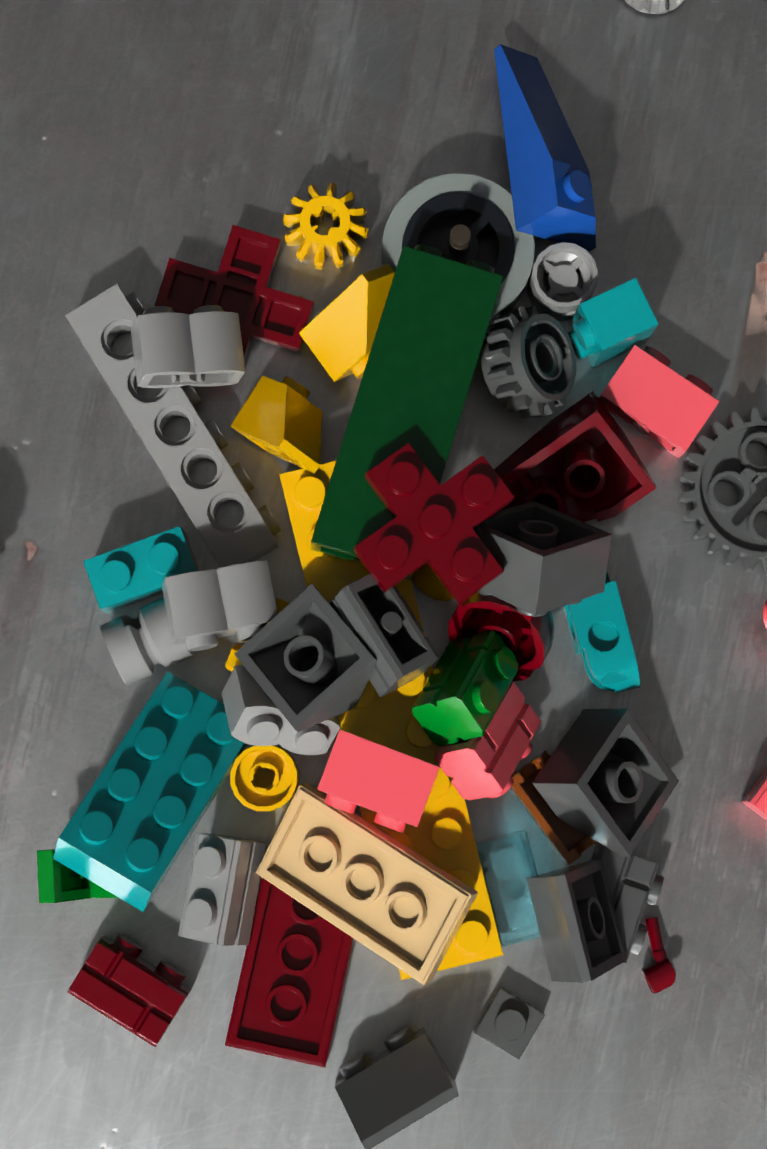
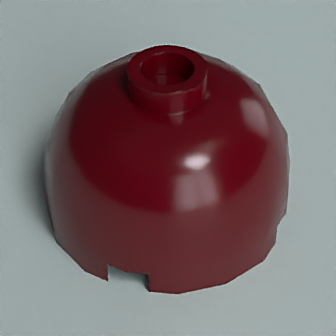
(524, 635)

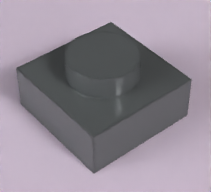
(509, 1022)

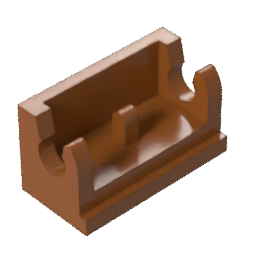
(564, 838)

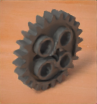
(727, 461)

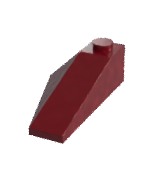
(578, 465)

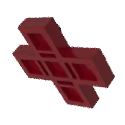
(242, 289)
(433, 524)

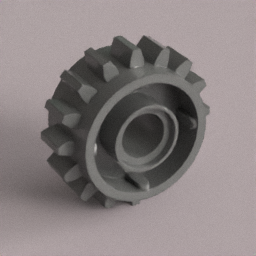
(528, 362)

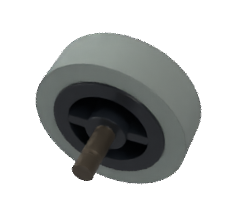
(466, 221)

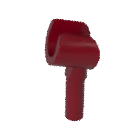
(661, 973)

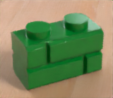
(465, 688)

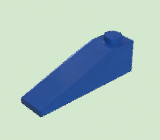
(544, 162)

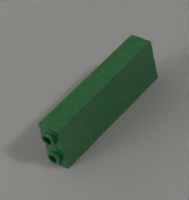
(409, 387)

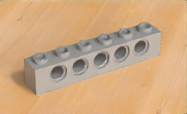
(97, 326)

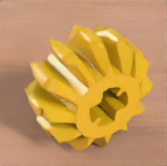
(313, 213)

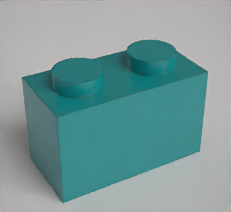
(612, 323)
(139, 569)

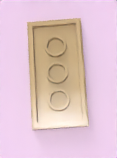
(366, 883)

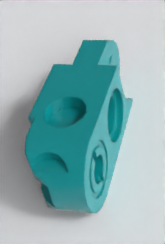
(604, 640)

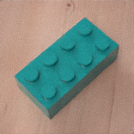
(151, 793)

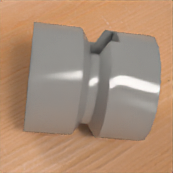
(562, 280)
(142, 642)

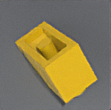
(347, 326)
(282, 422)

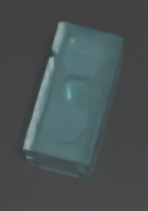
(505, 866)

